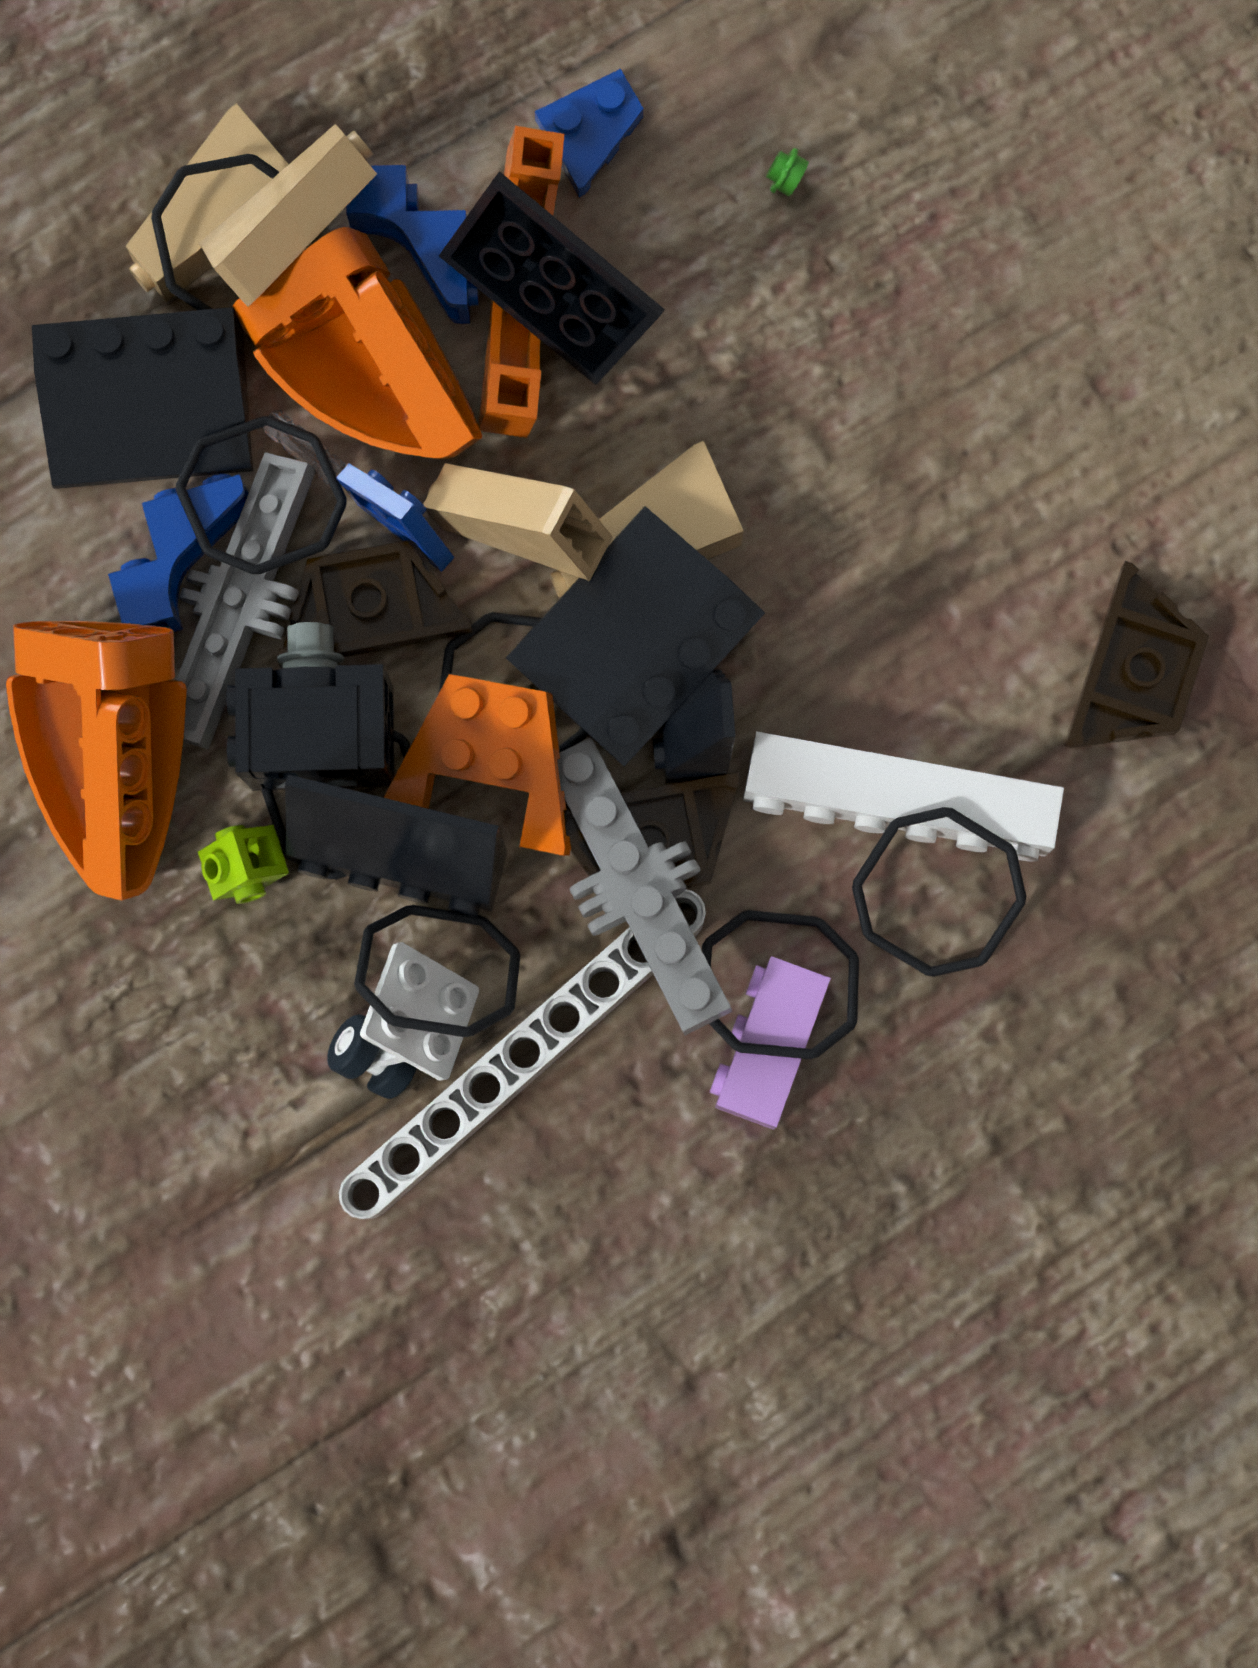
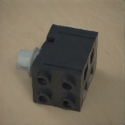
(312, 717)

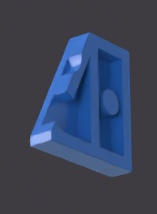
(593, 125)
(397, 512)

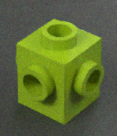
(242, 862)

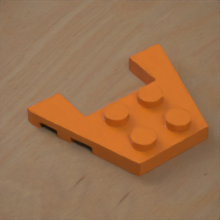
(492, 738)

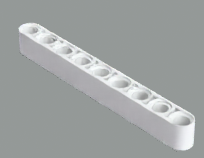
(498, 1063)

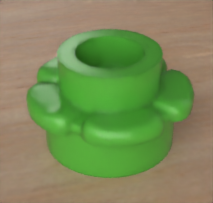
(786, 172)

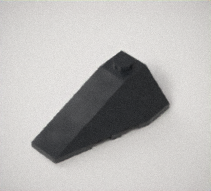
(699, 734)

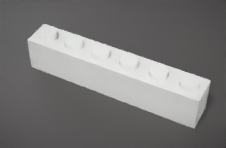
(879, 788)

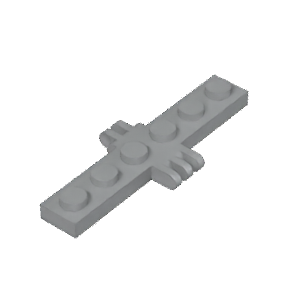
(237, 602)
(638, 888)

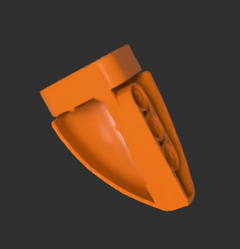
(359, 351)
(100, 742)

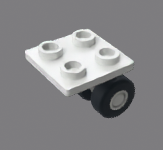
(411, 989)

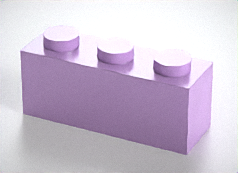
(780, 1016)

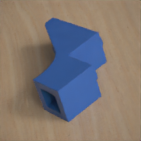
(391, 210)
(148, 589)

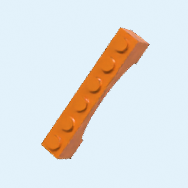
(512, 351)

